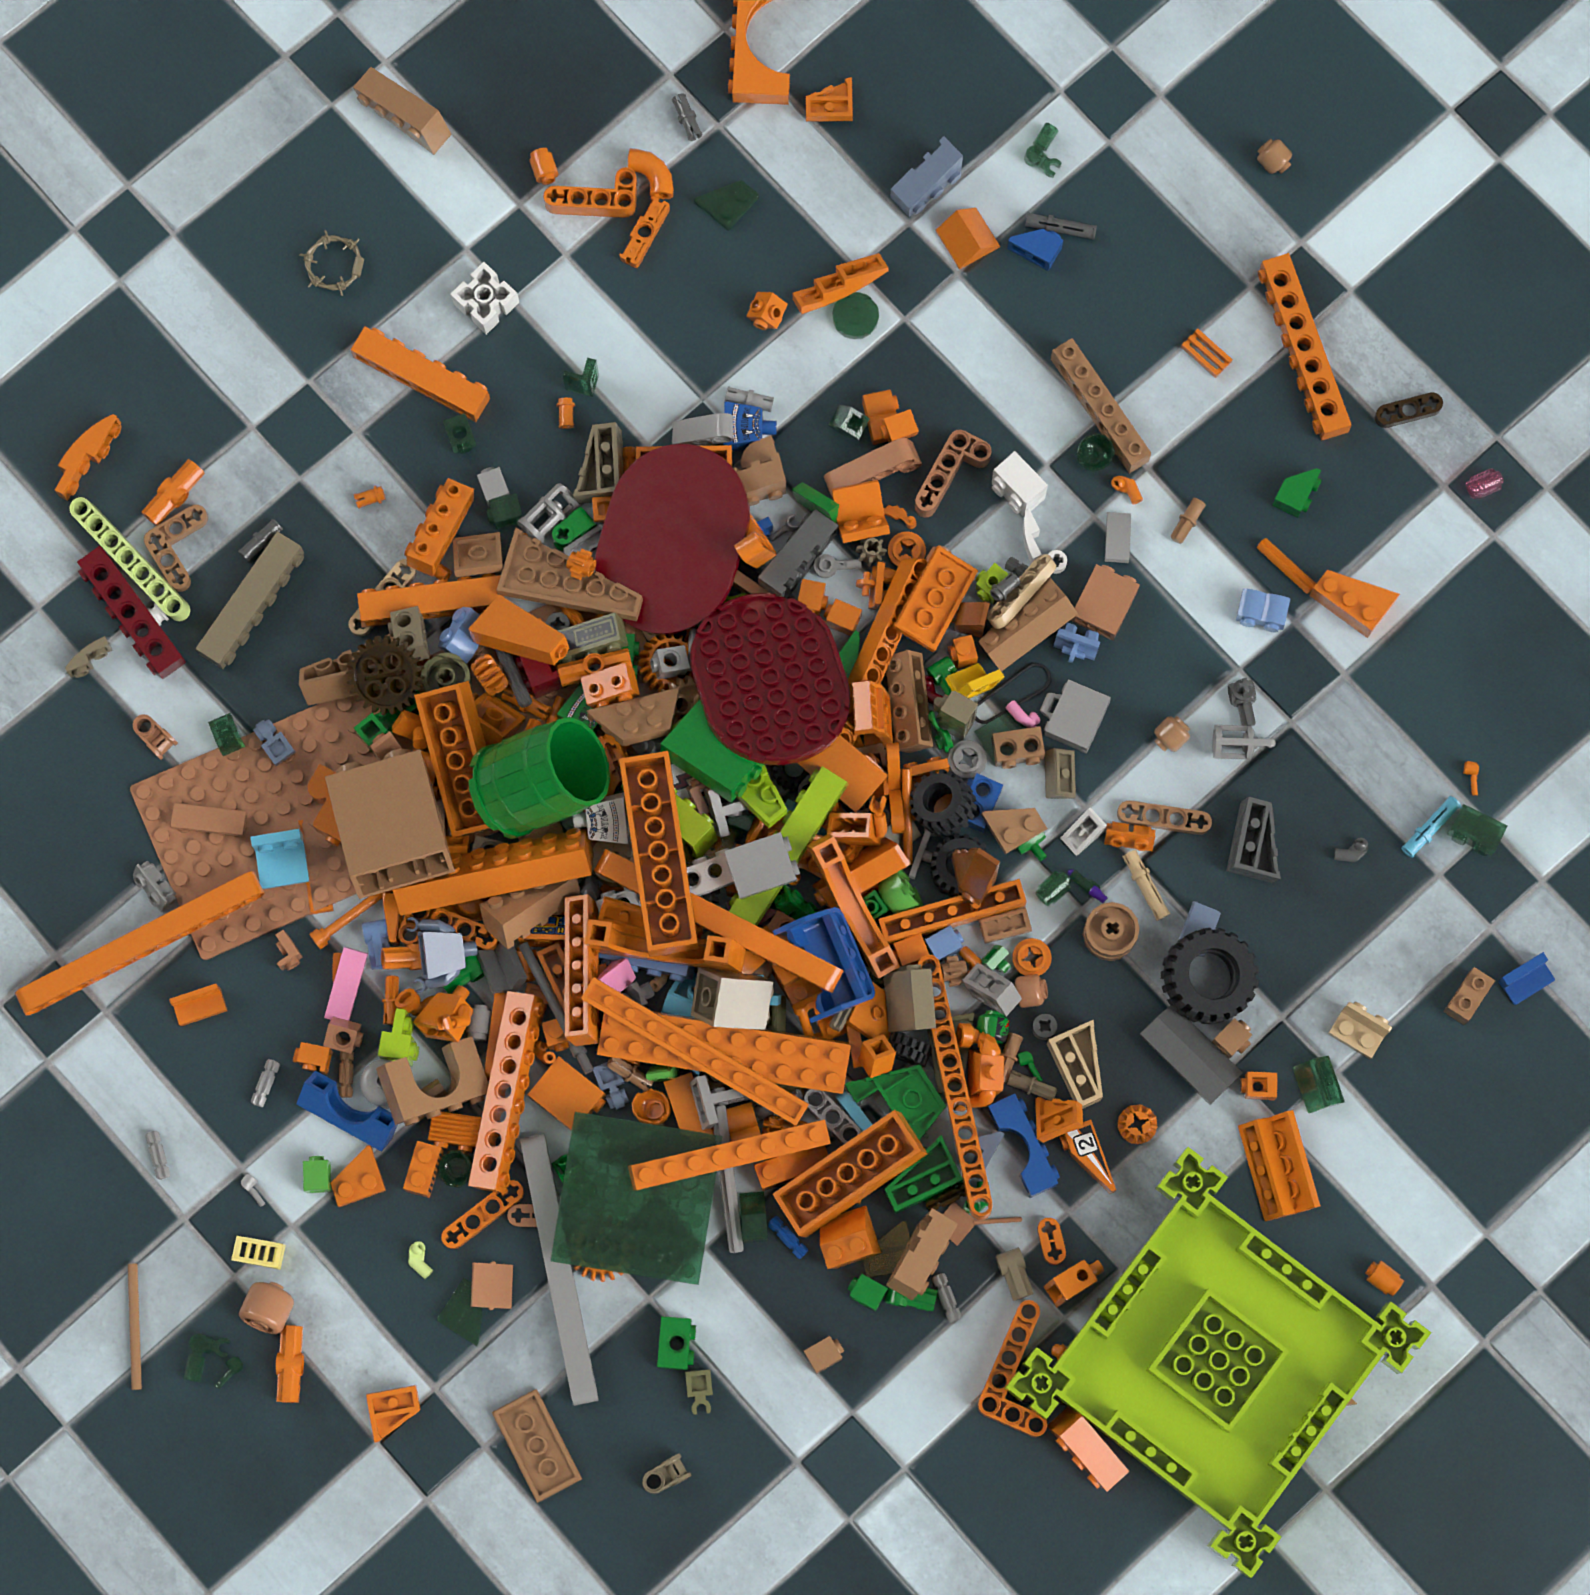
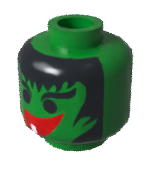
(994, 1024)

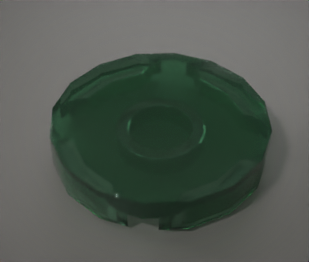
(855, 316)

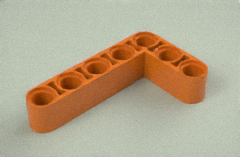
(755, 548)
(1008, 1372)

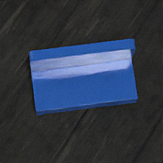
(1527, 979)

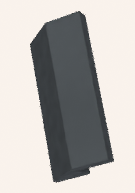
(1191, 1054)

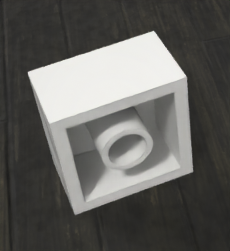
(1018, 484)

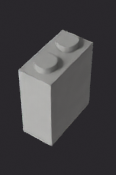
(762, 865)

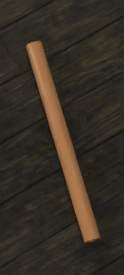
(134, 1324)

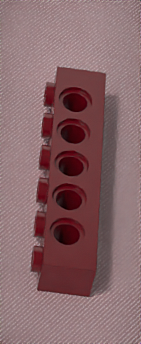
(98, 562)

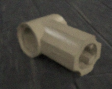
(1013, 1269)

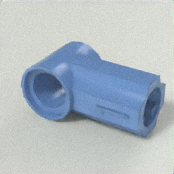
(376, 938)

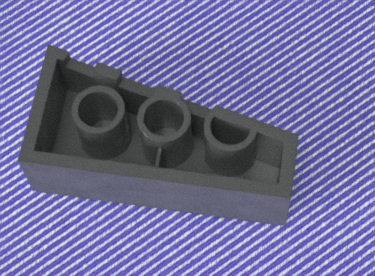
(798, 554)

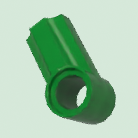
(940, 671)
(471, 973)
(924, 1302)

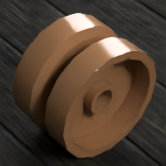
(1114, 917)

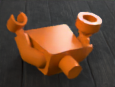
(858, 827)
(438, 1015)
(984, 1066)

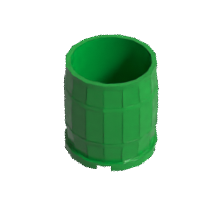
(539, 777)

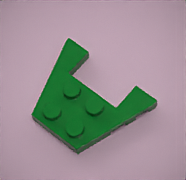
(904, 1091)

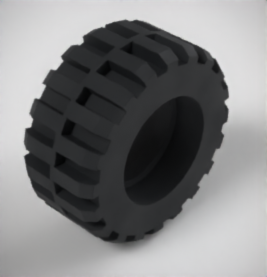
(1240, 966)

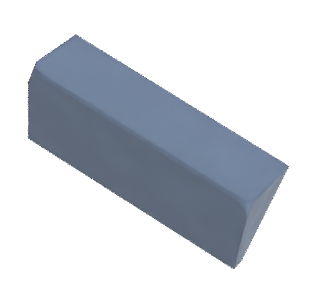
(1199, 918)

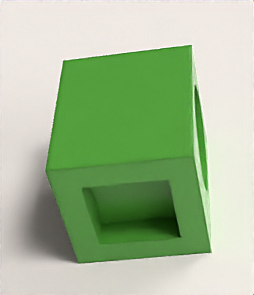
(317, 1175)

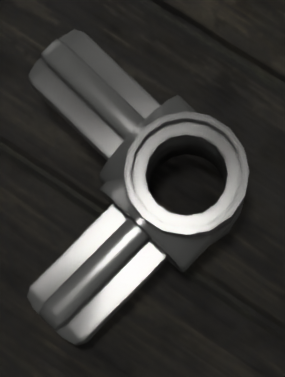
(1243, 695)

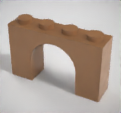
(410, 1103)

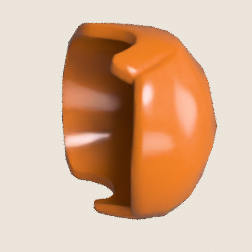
(651, 1107)

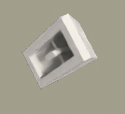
(1084, 831)

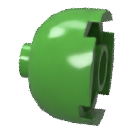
(899, 893)

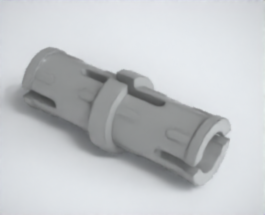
(749, 398)

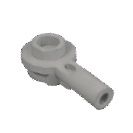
(826, 565)

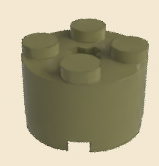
(442, 666)

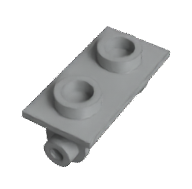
(146, 877)

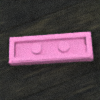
(346, 984)

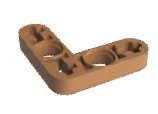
(168, 539)

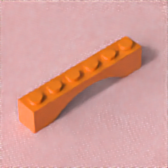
(849, 900)

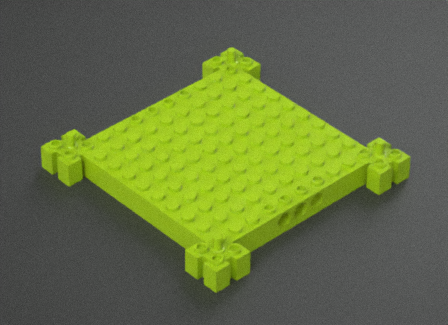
(1218, 1361)

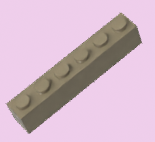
(250, 600)

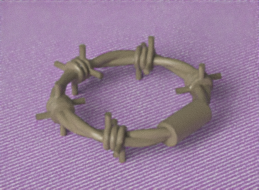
(357, 267)

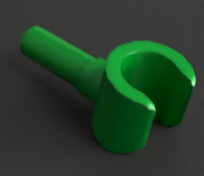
(1026, 1058)

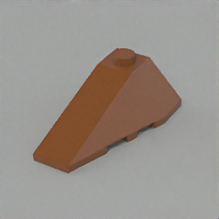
(974, 873)

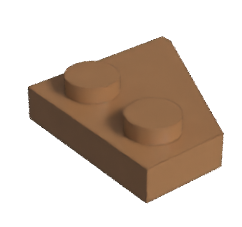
(1014, 826)

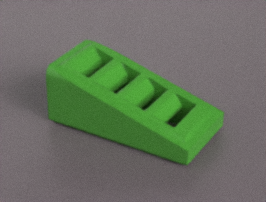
(662, 1073)

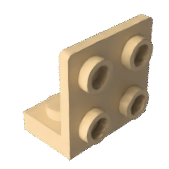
(1360, 1029)

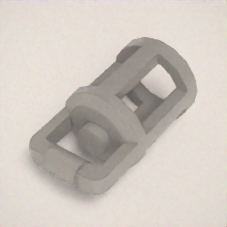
(552, 508)
(1248, 742)

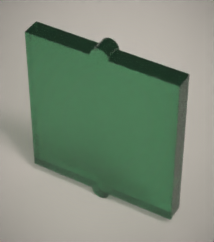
(1001, 724)

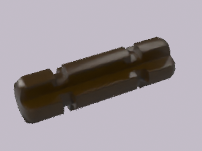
(946, 1197)

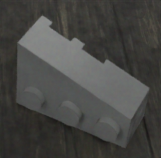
(1253, 842)

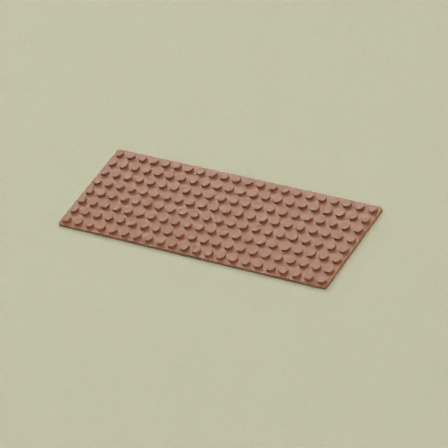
(276, 801)

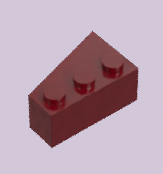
(541, 677)

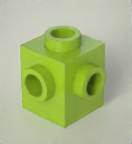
(985, 581)

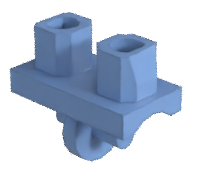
(1075, 644)

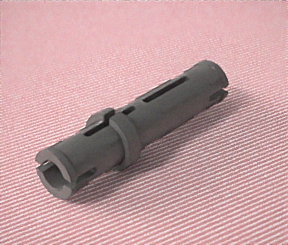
(1033, 221)

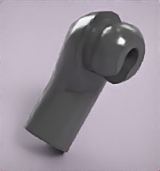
(1354, 853)

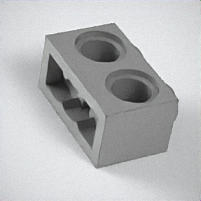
(992, 989)

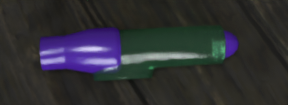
(1088, 885)

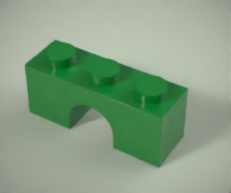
(376, 724)

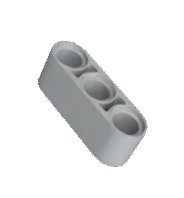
(703, 430)
(826, 1107)

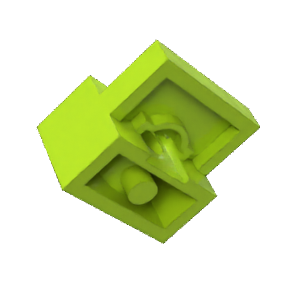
(399, 1042)

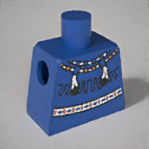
(748, 425)

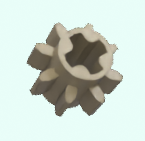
(870, 557)

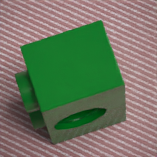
(669, 1329)

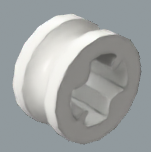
(1056, 553)
(158, 614)

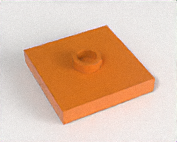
(871, 1016)

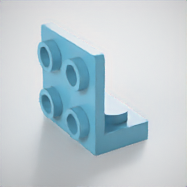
(281, 858)

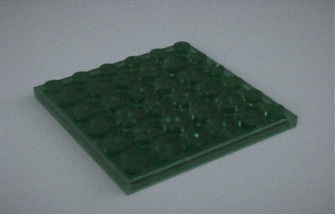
(628, 1231)

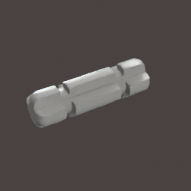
(265, 1083)
(157, 1155)
(946, 1297)

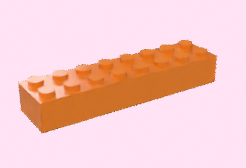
(658, 854)
(502, 871)

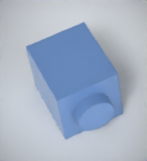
(944, 943)

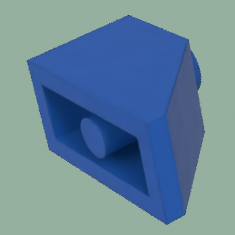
(1037, 247)

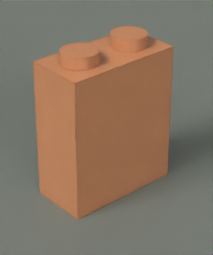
(1105, 601)

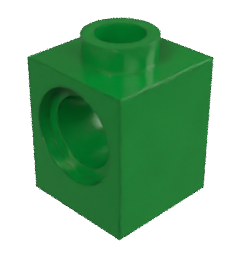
(867, 1292)

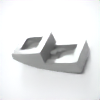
(1117, 537)

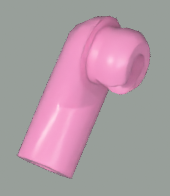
(1021, 717)

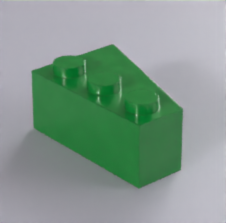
(924, 1178)

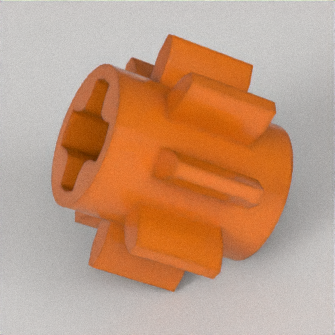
(581, 564)

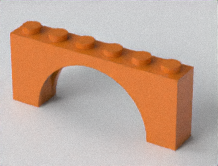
(752, 79)
(713, 952)

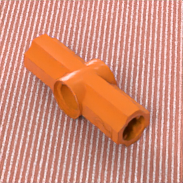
(173, 492)
(571, 672)
(401, 957)
(289, 1364)

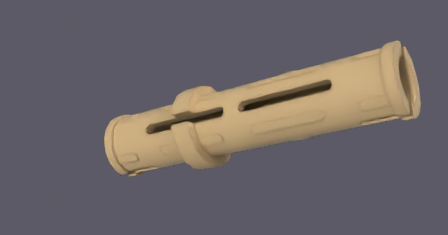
(1141, 876)

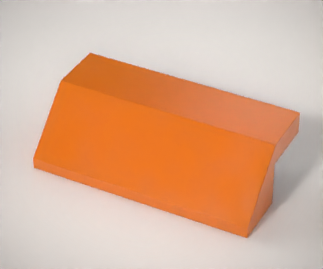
(1279, 1166)

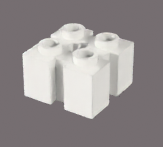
(484, 284)

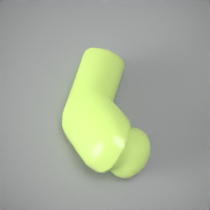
(416, 1259)

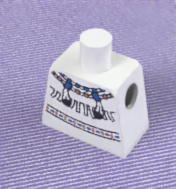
(606, 820)

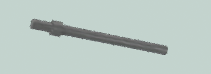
(577, 1051)

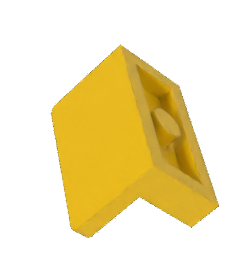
(973, 680)

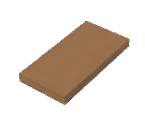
(537, 1445)

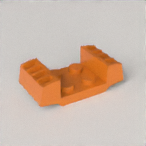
(872, 713)

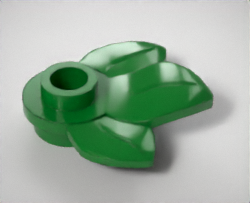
(943, 739)

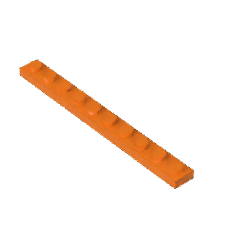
(694, 1051)

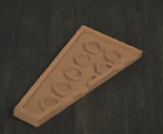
(541, 576)

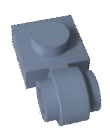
(277, 746)
(607, 1080)

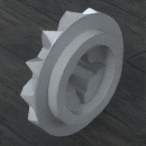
(969, 748)

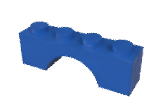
(322, 1099)
(1010, 1116)

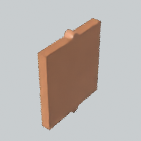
(491, 1285)

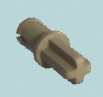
(1031, 1085)

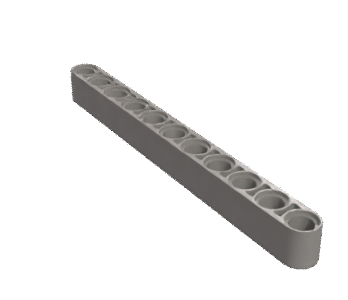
(559, 1275)

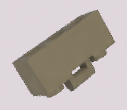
(955, 713)

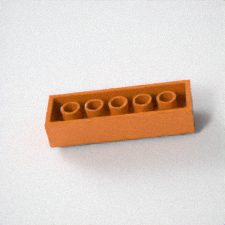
(453, 739)
(850, 1173)

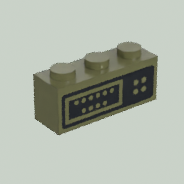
(594, 636)

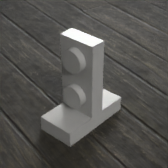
(720, 810)
(705, 1100)

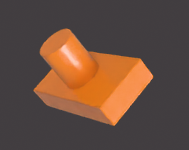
(410, 726)

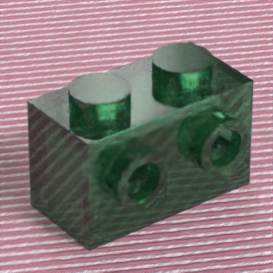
(1477, 830)

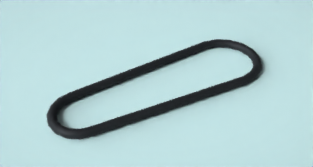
(1007, 682)

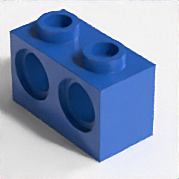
(983, 803)

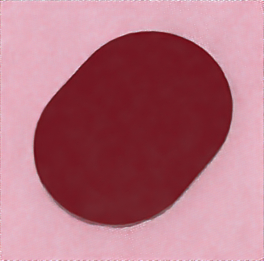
(675, 535)
(770, 679)

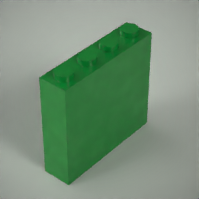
(706, 759)

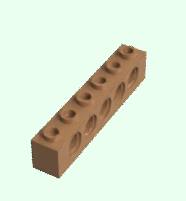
(1100, 405)

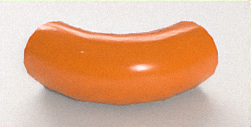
(655, 170)

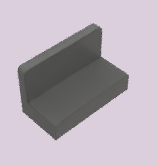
(502, 969)

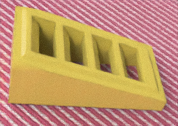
(277, 1257)

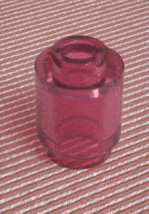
(1484, 483)

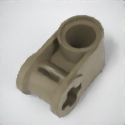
(667, 1474)

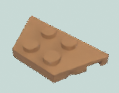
(637, 718)

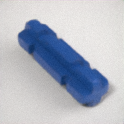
(787, 1237)

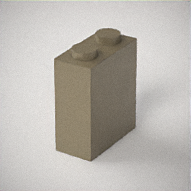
(909, 999)

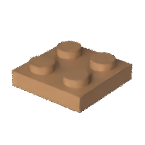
(477, 554)

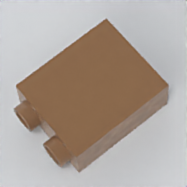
(389, 823)

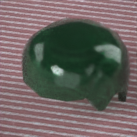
(1095, 452)
(455, 1168)

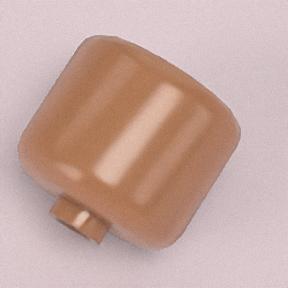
(266, 1307)

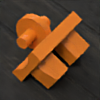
(879, 575)

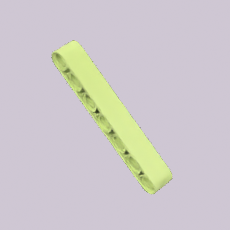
(120, 554)

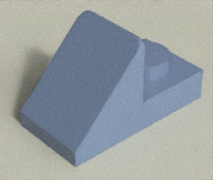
(988, 1146)

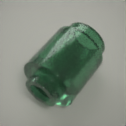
(1053, 888)

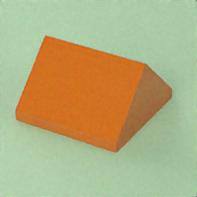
(966, 237)

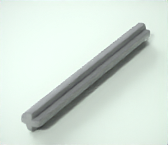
(728, 1188)

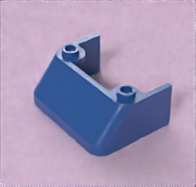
(831, 940)

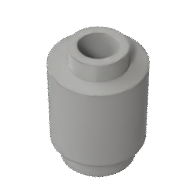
(480, 1023)

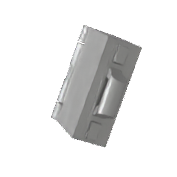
(1075, 716)

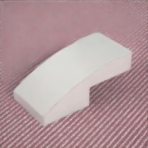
(1030, 531)

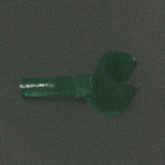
(234, 1366)

